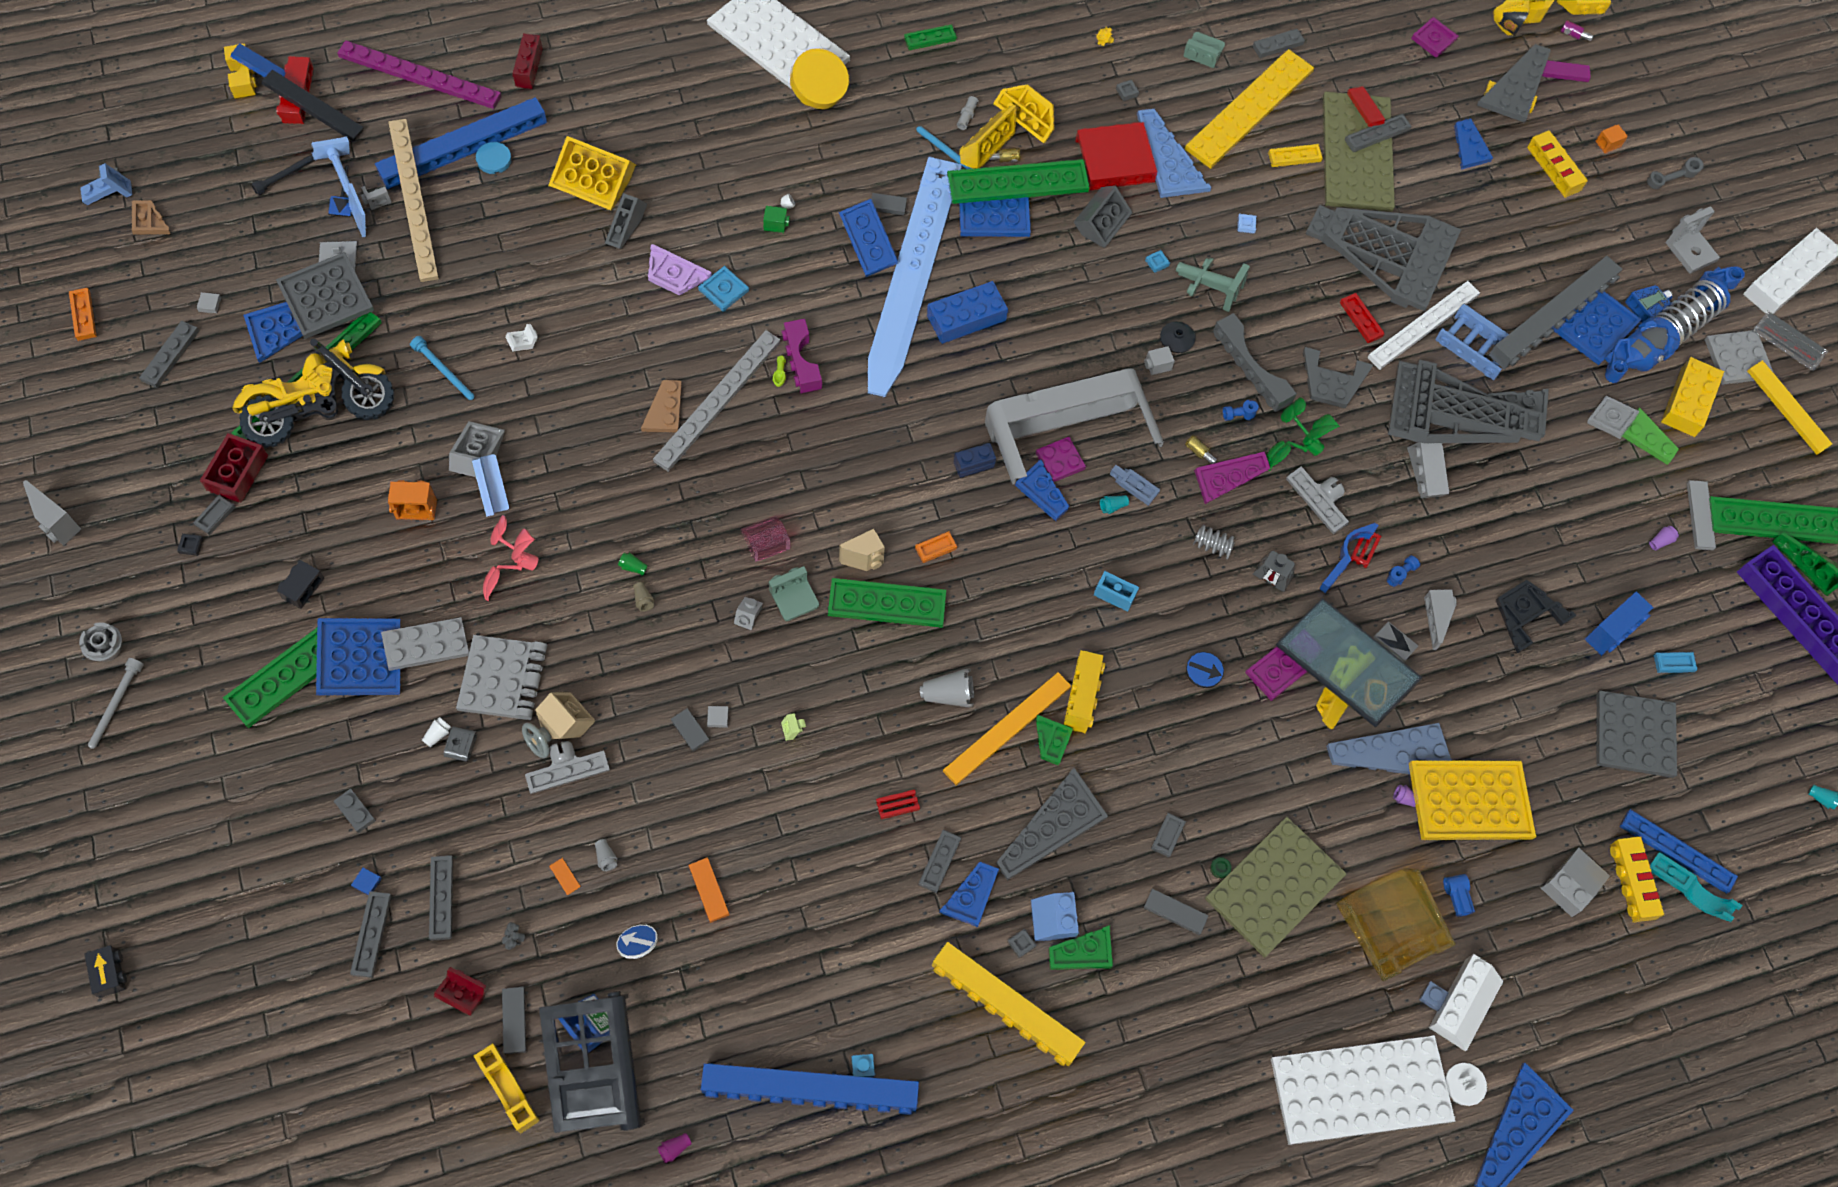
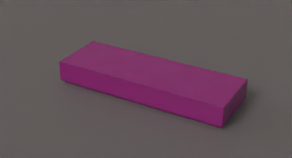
(1567, 71)

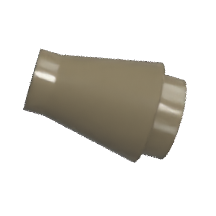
(643, 598)

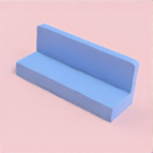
(490, 484)

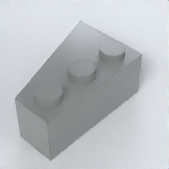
(1429, 469)

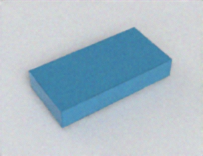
(1675, 662)

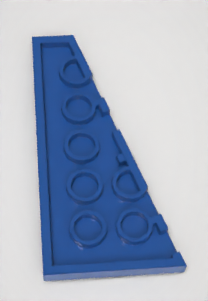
(271, 329)
(1525, 1125)

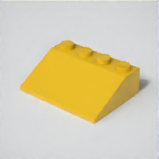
(591, 173)

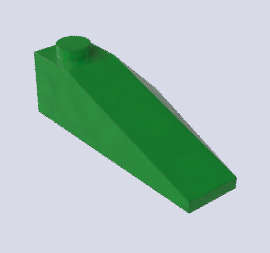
(1814, 565)

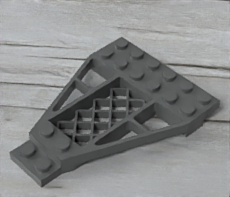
(1426, 259)
(1414, 410)

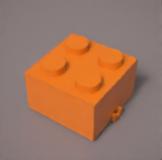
(412, 500)

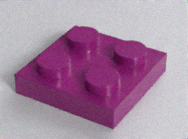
(1434, 37)
(1061, 459)

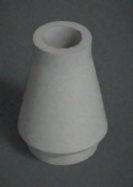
(605, 856)

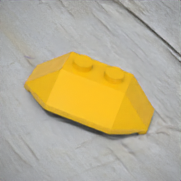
(1032, 110)

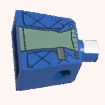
(1648, 302)

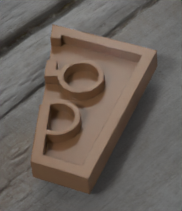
(665, 409)

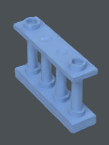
(1479, 326)

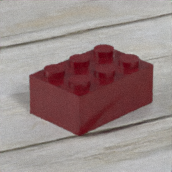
(234, 468)

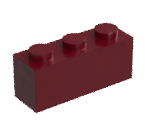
(527, 61)

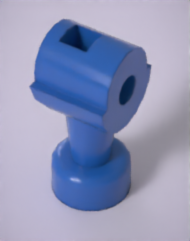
(1248, 410)
(1398, 574)

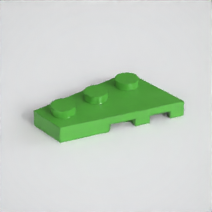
(1650, 438)

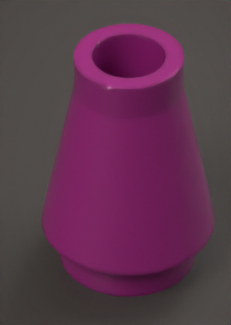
(673, 1147)

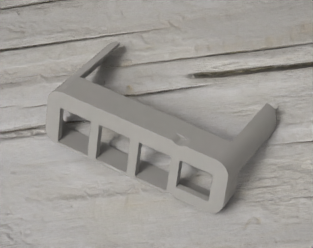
(1063, 407)

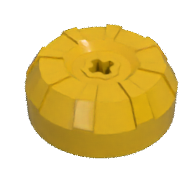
(819, 78)

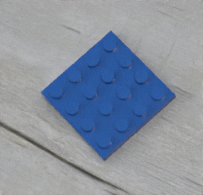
(995, 218)
(1598, 327)
(354, 657)

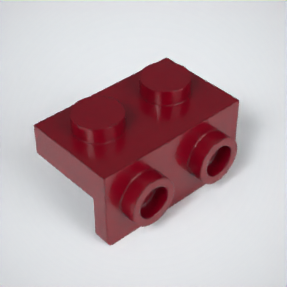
(461, 991)

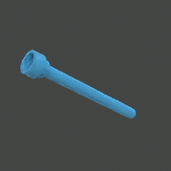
(940, 145)
(420, 346)

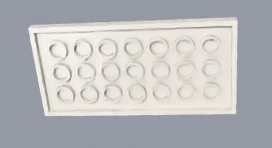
(770, 34)
(1362, 1090)

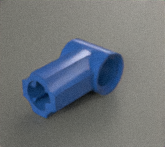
(1458, 889)

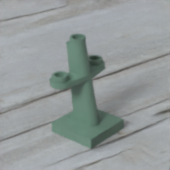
(1225, 284)

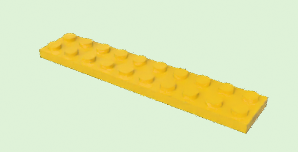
(1249, 108)

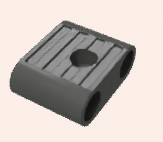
(460, 743)

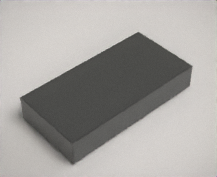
(889, 203)
(214, 514)
(690, 730)
(1168, 835)

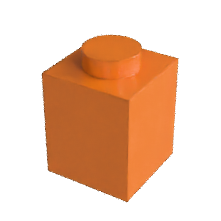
(1611, 138)

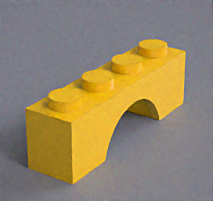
(507, 1088)

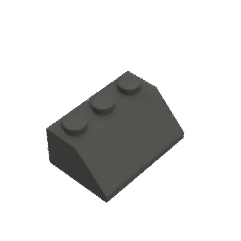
(1103, 216)

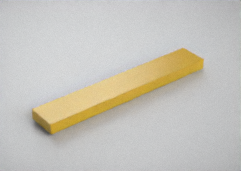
(1789, 407)

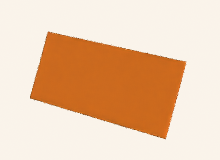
(564, 876)

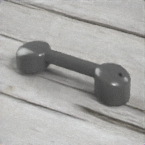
(1689, 170)

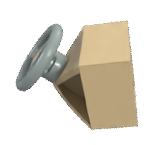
(560, 718)

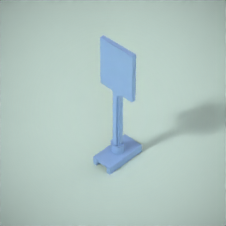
(333, 150)

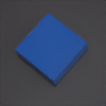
(366, 881)

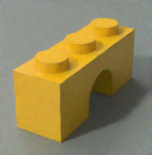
(240, 82)

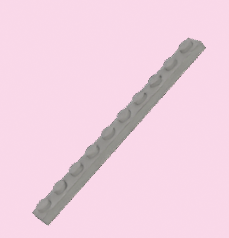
(716, 401)

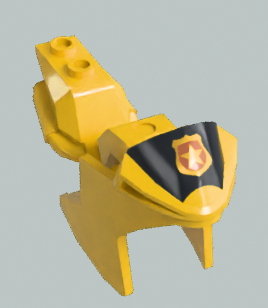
(1514, 13)

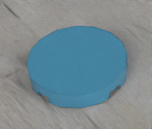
(493, 157)

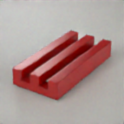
(1359, 560)
(879, 801)

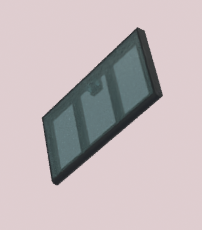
(1349, 662)

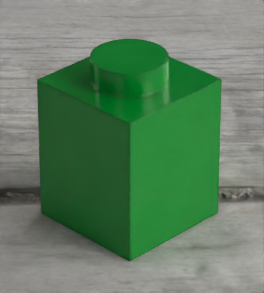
(775, 219)

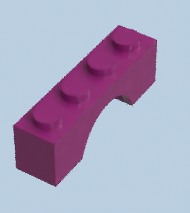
(807, 374)

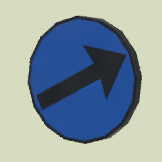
(1204, 669)

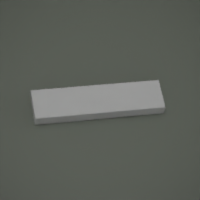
(1701, 515)

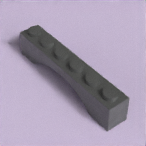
(1275, 390)

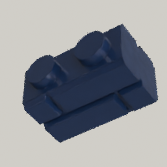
(974, 460)

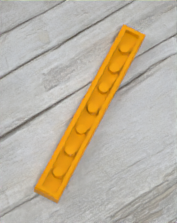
(1006, 729)

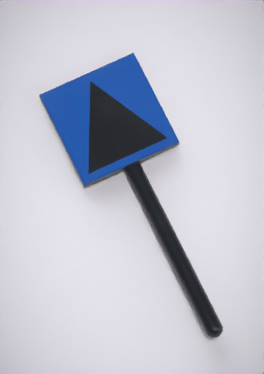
(340, 205)

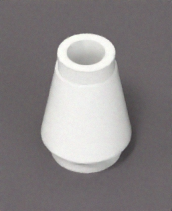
(436, 732)

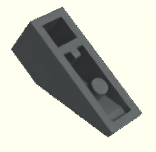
(625, 221)

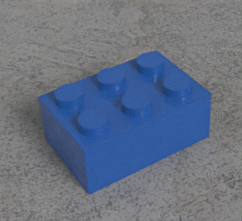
(1620, 624)

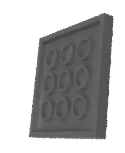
(324, 295)
(1636, 734)

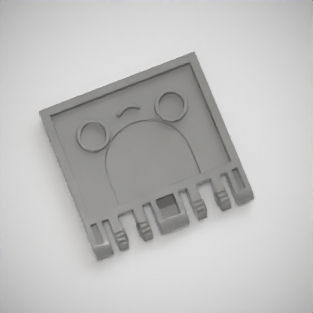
(497, 677)

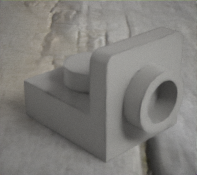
(375, 198)

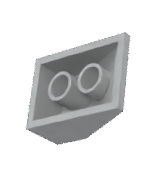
(474, 442)
(52, 518)
(1575, 882)

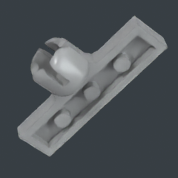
(1320, 498)
(566, 768)

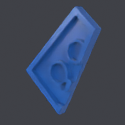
(1471, 145)

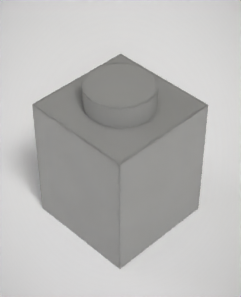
(1159, 360)

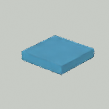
(723, 288)

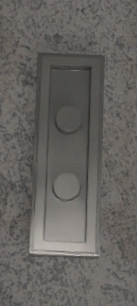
(939, 861)
(1176, 912)
(514, 1020)

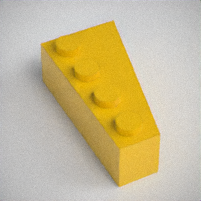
(1083, 691)

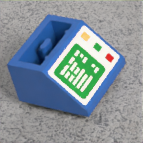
(595, 1025)

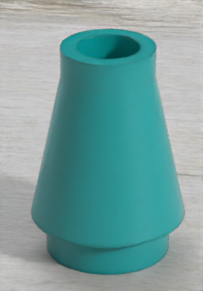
(1113, 503)
(1824, 796)

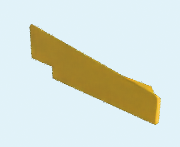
(1330, 707)

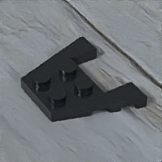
(1524, 605)

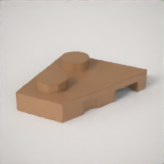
(147, 219)

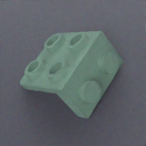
(1204, 49)
(793, 593)

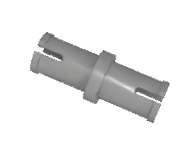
(967, 113)

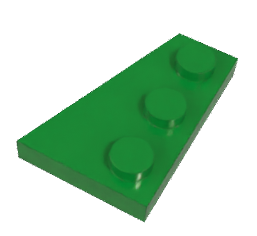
(1084, 952)

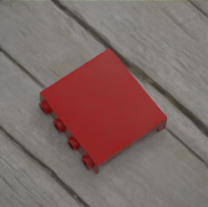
(1117, 155)

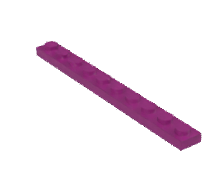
(419, 74)

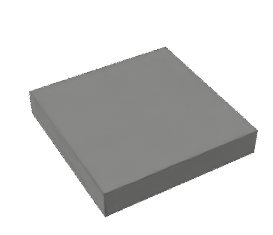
(1613, 417)

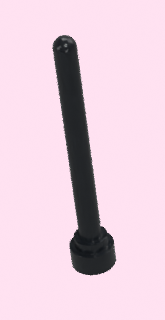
(260, 186)

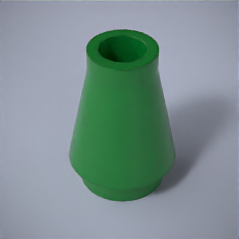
(631, 563)

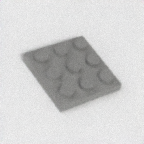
(1736, 354)

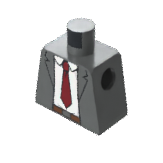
(1275, 570)

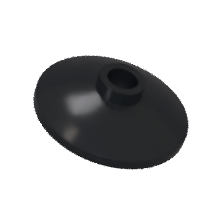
(1177, 343)

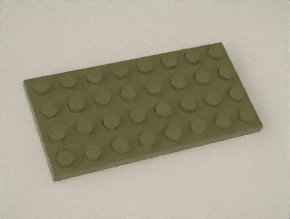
(1360, 177)

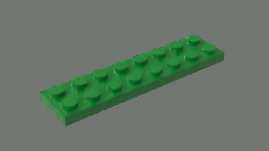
(1017, 181)
(1773, 519)

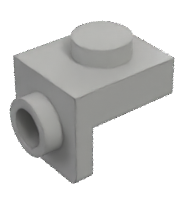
(747, 612)

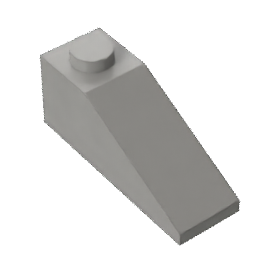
(1439, 609)

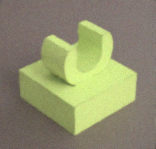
(792, 726)

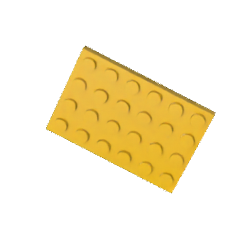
(1471, 800)

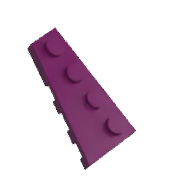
(1227, 475)

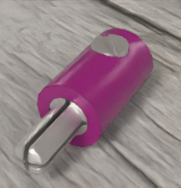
(1575, 31)

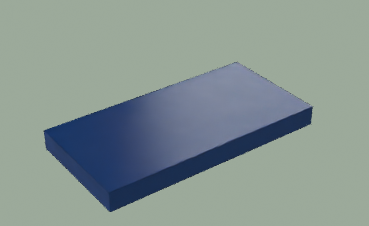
(868, 237)

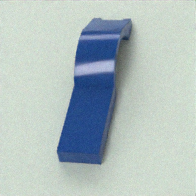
(1364, 532)

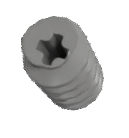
(1214, 541)

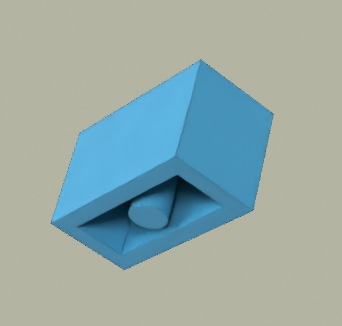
(1116, 591)

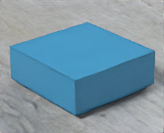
(1157, 261)

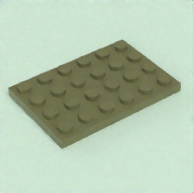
(1275, 886)

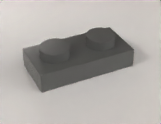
(354, 811)

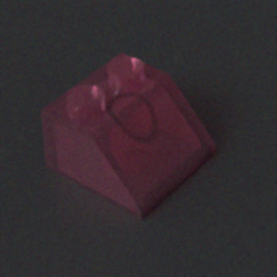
(766, 538)

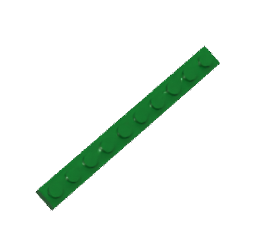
(353, 334)

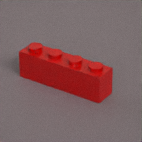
(299, 71)

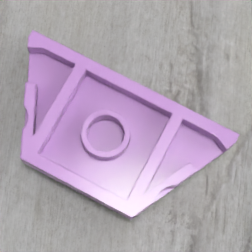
(674, 272)

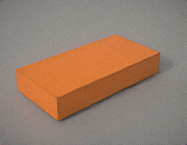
(936, 547)

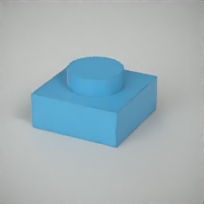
(863, 1065)

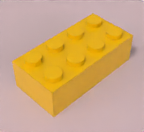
(1692, 397)

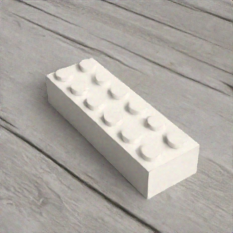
(1792, 272)

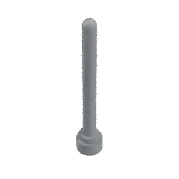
(132, 667)

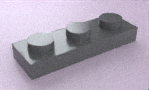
(1278, 43)

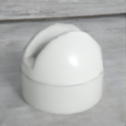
(787, 201)

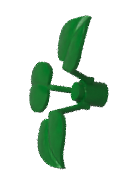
(1311, 443)

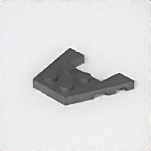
(1329, 385)

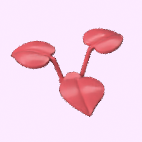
(520, 557)

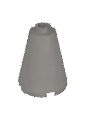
(950, 689)

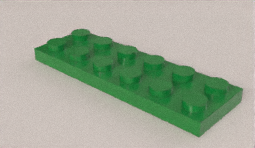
(887, 602)
(275, 681)

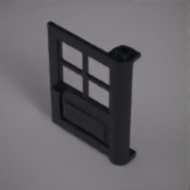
(592, 1094)

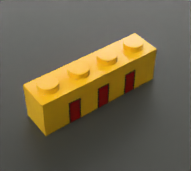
(1557, 164)
(1636, 879)

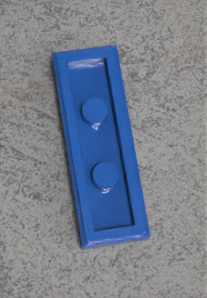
(255, 61)

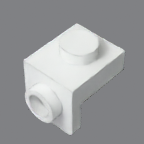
(522, 339)

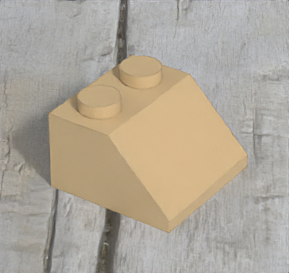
(863, 551)

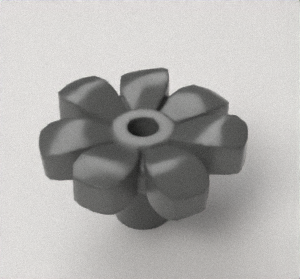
(512, 936)

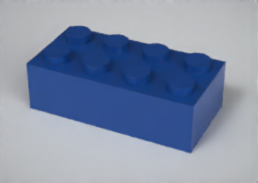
(967, 312)

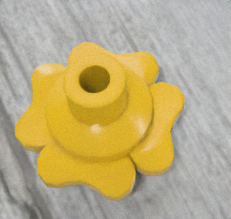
(1104, 36)

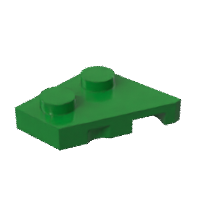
(1052, 739)

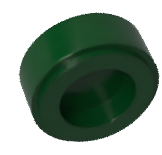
(1220, 867)

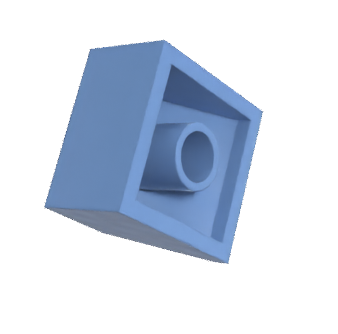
(1054, 917)

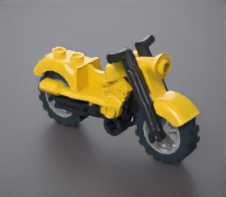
(312, 395)

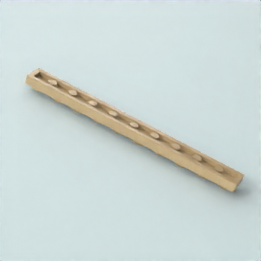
(413, 200)

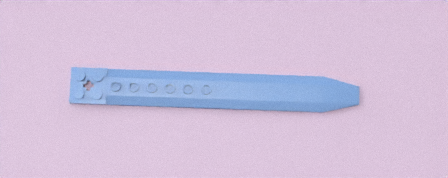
(910, 277)

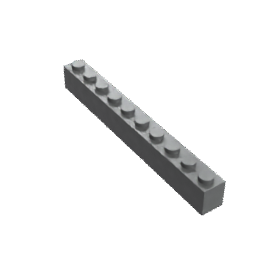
(1555, 313)

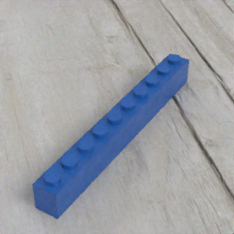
(467, 140)
(809, 1087)

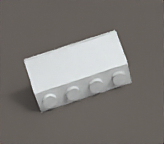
(1467, 1002)

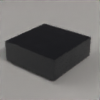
(190, 544)

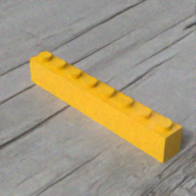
(1008, 1004)

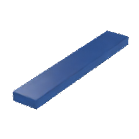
(1678, 851)

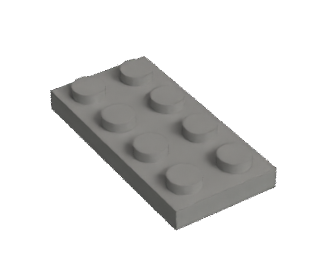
(425, 644)

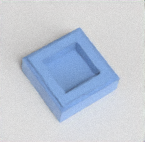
(1246, 223)

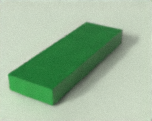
(930, 37)

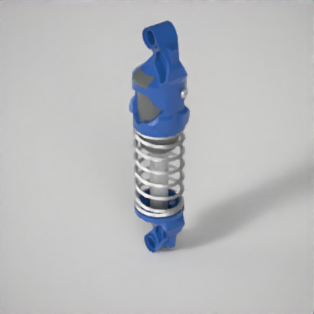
(1662, 335)

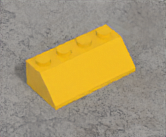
(989, 139)

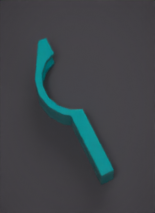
(1692, 889)

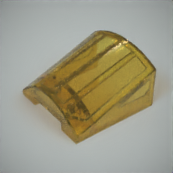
(1396, 921)

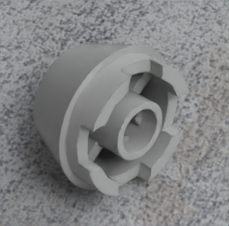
(101, 642)

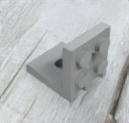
(1688, 237)

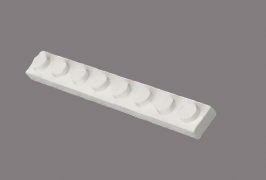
(1423, 325)

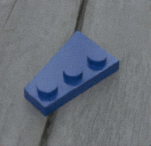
(1042, 491)
(971, 897)

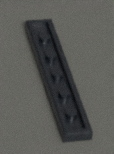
(312, 105)

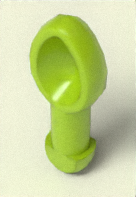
(779, 375)

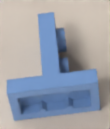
(107, 184)

